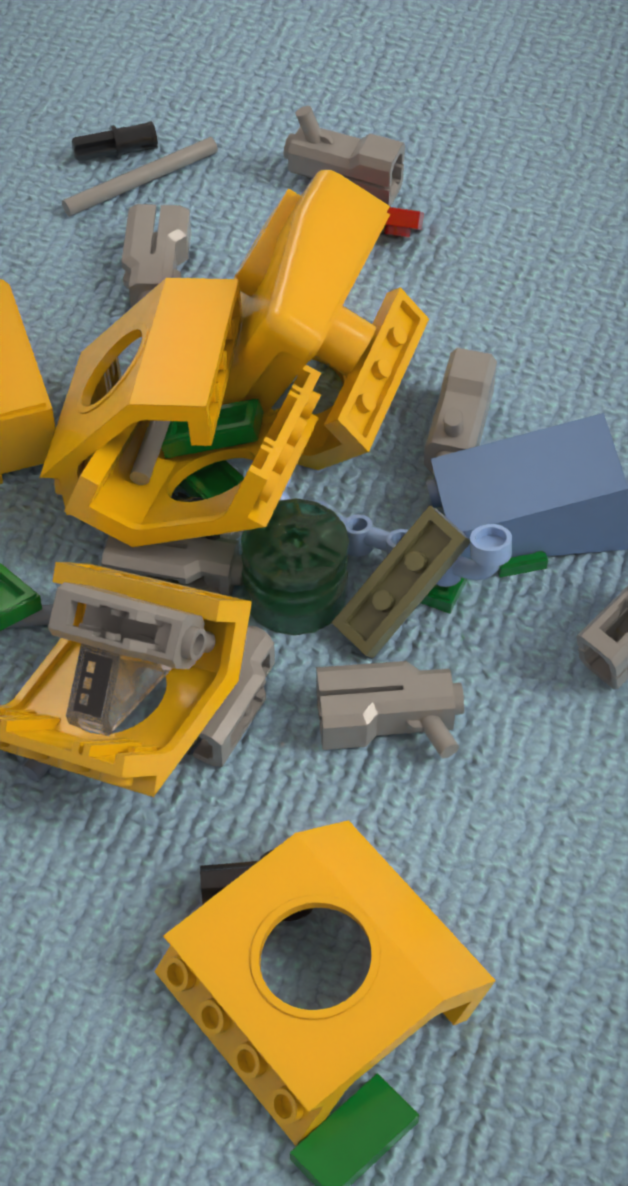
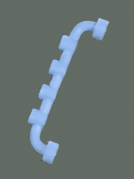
(488, 546)

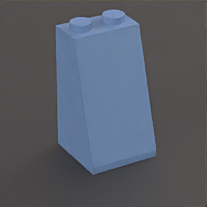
(548, 487)

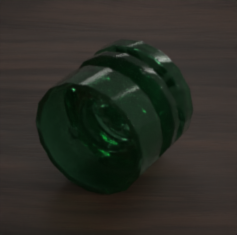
(296, 568)

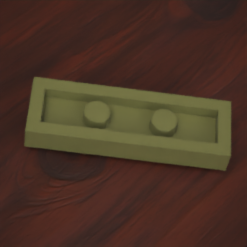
(401, 582)

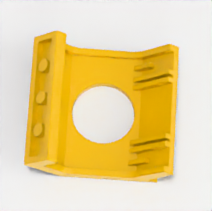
(176, 375)
(369, 388)
(148, 513)
(147, 753)
(302, 1057)

